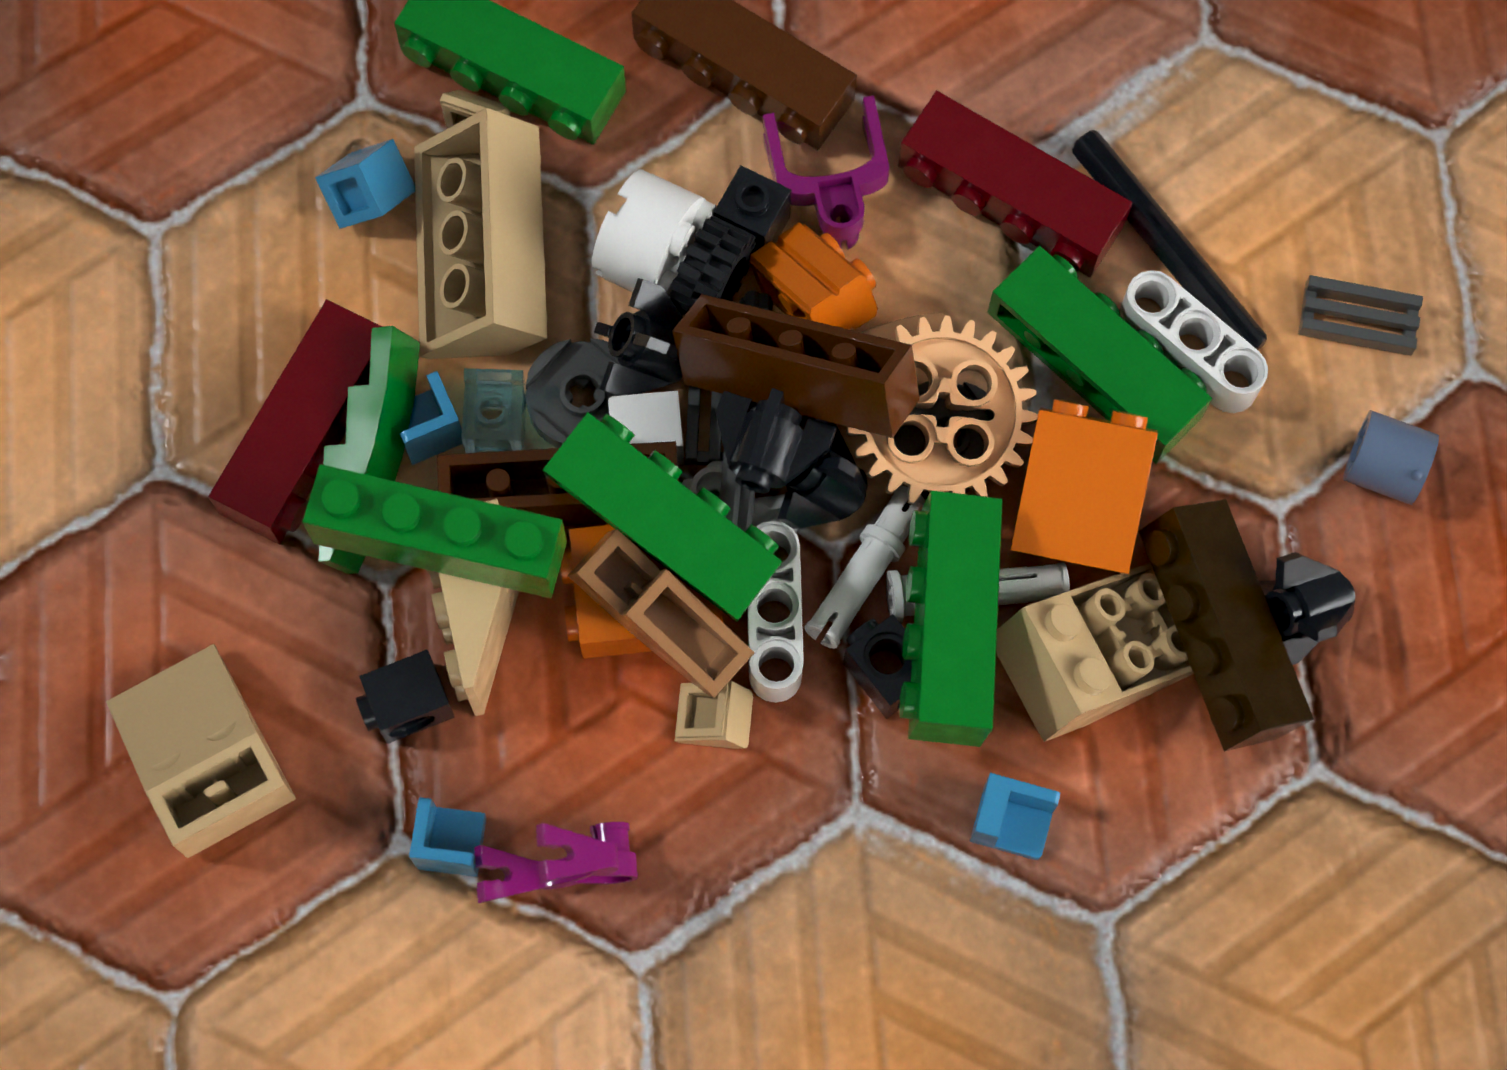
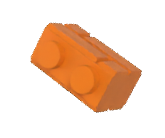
(814, 280)

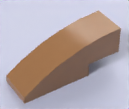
(661, 613)

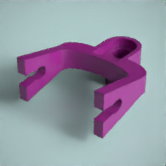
(837, 193)
(589, 860)

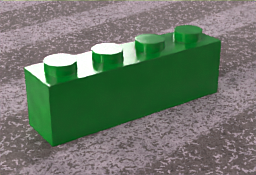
(515, 61)
(1096, 349)
(662, 515)
(435, 531)
(953, 619)

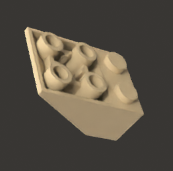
(477, 622)
(1092, 651)
(199, 752)

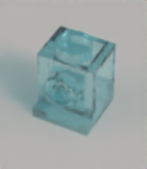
(494, 391)

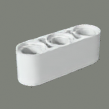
(1186, 315)
(784, 638)

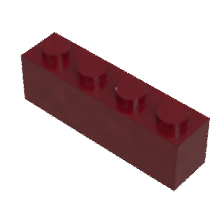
(1012, 184)
(305, 411)

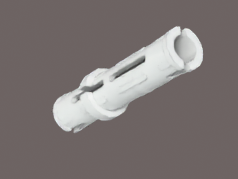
(879, 547)

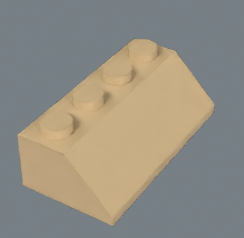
(480, 238)

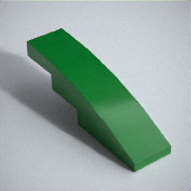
(375, 421)

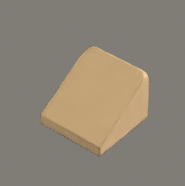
(461, 104)
(716, 720)

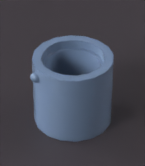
(1391, 457)

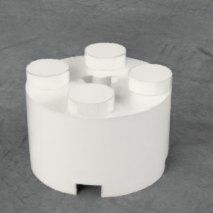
(649, 232)

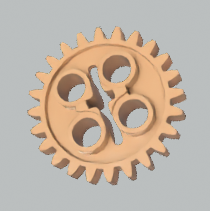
(939, 466)

